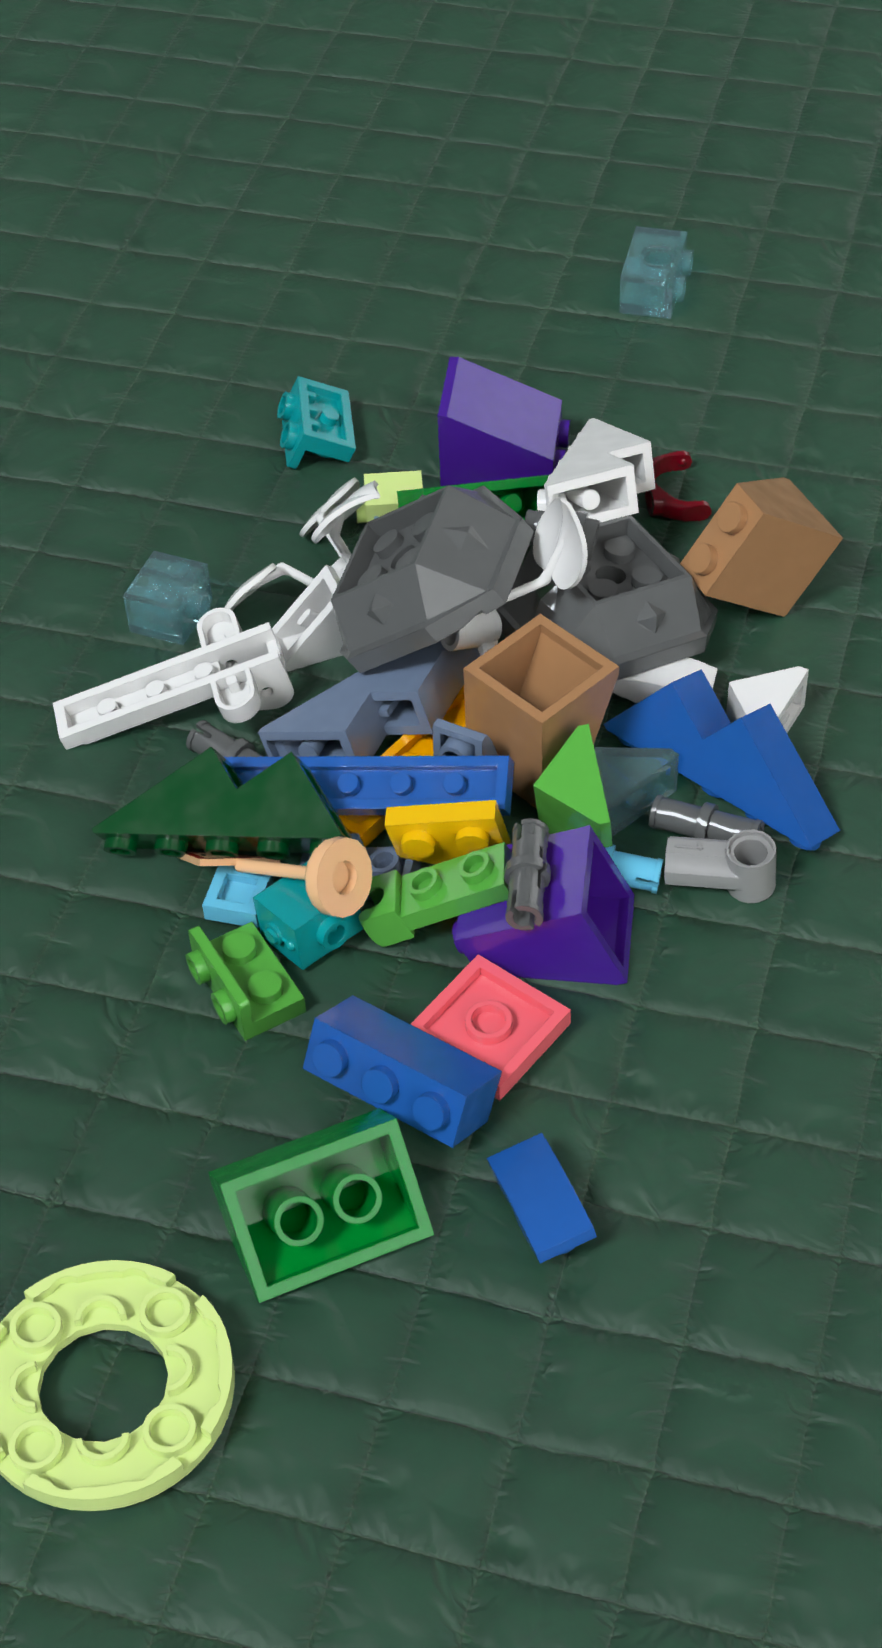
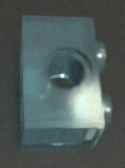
(655, 272)

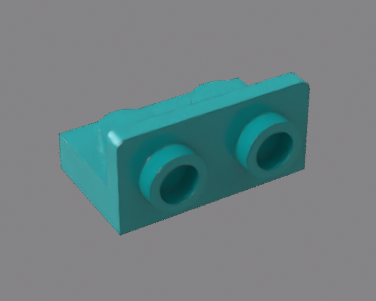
(316, 421)

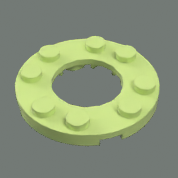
(173, 1435)

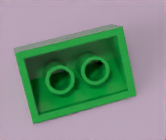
(321, 1203)

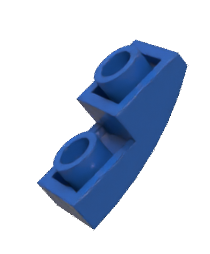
(541, 1198)

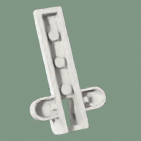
(185, 682)

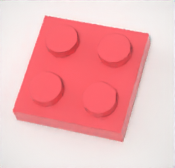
(495, 1020)

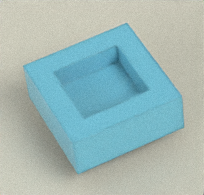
(232, 896)

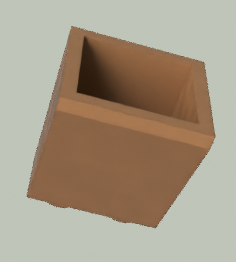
(762, 547)
(535, 694)

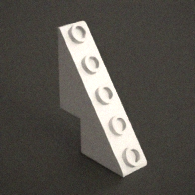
(601, 473)

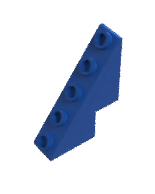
(737, 761)

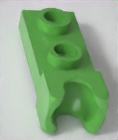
(434, 894)

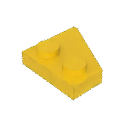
(444, 830)

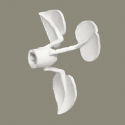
(330, 521)
(557, 549)

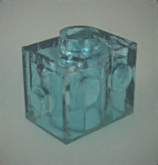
(168, 597)

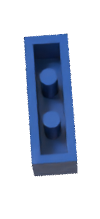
(402, 1070)

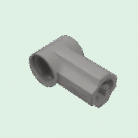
(740, 864)

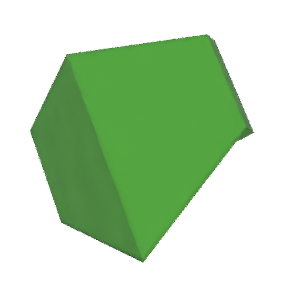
(572, 791)

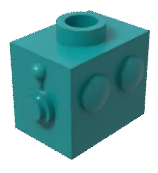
(296, 926)

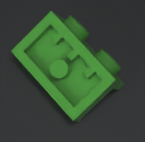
(245, 980)

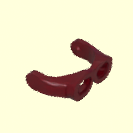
(663, 504)

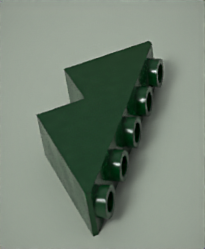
(215, 812)

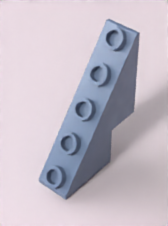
(367, 706)

